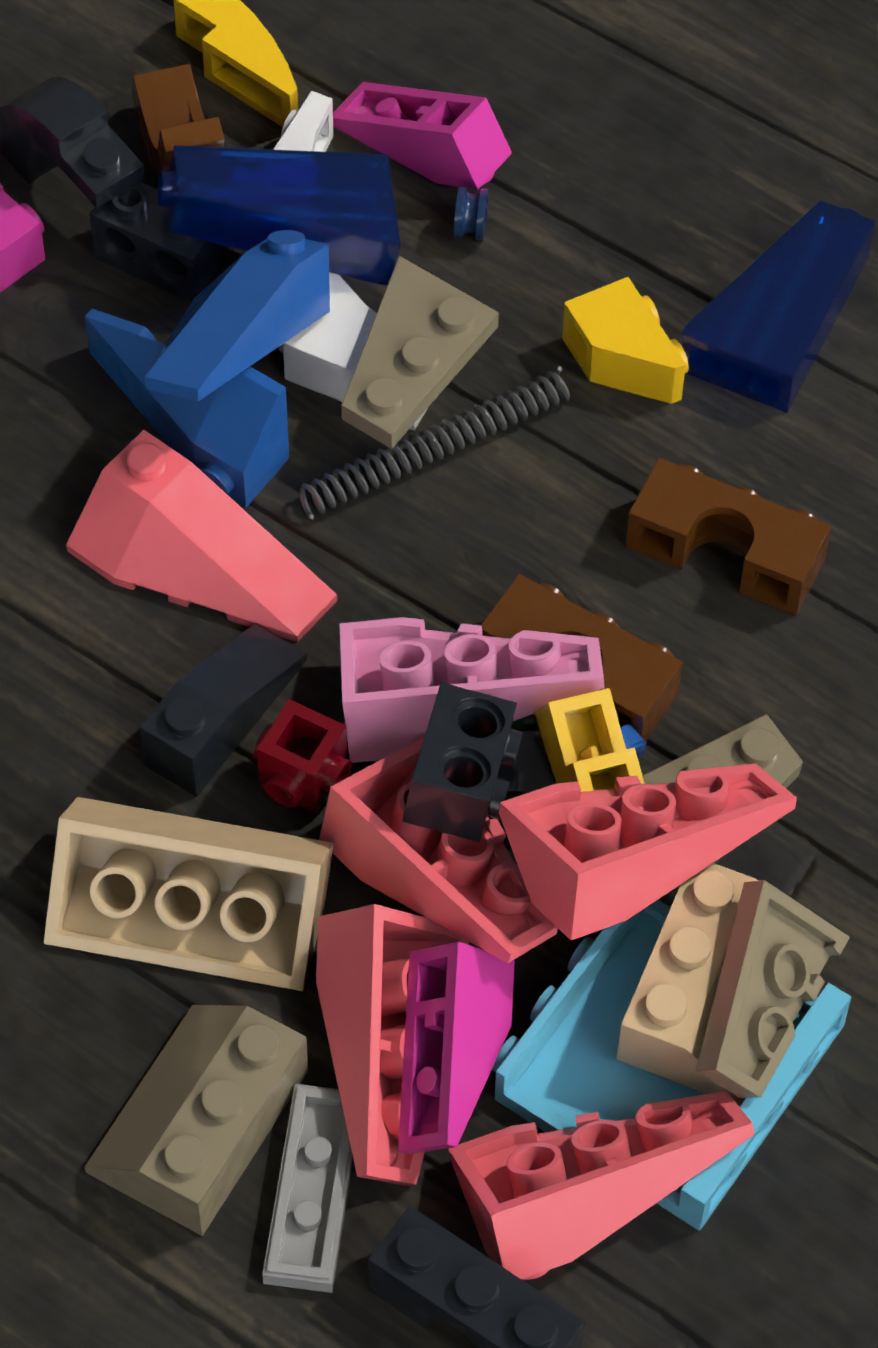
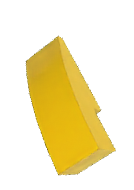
(238, 54)
(586, 741)

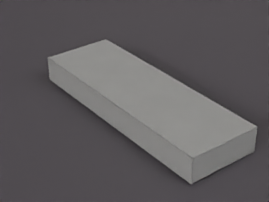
(310, 1193)

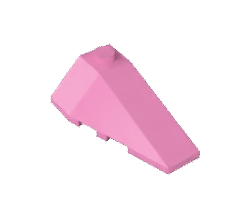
(397, 666)

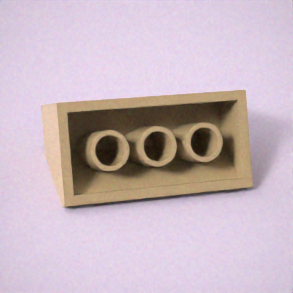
(187, 893)

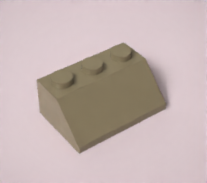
(202, 1112)

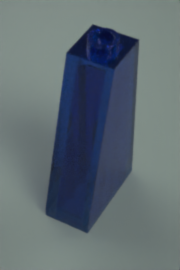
(249, 193)
(780, 310)

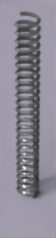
(436, 447)

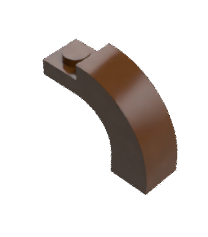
(171, 114)

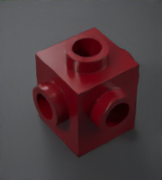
(301, 757)

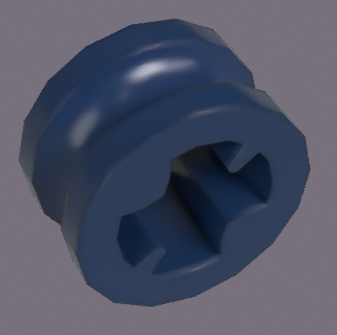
(471, 213)

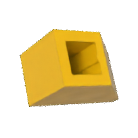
(622, 344)

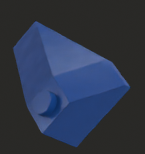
(244, 315)
(230, 434)

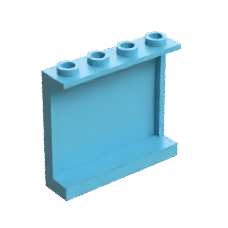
(571, 1068)

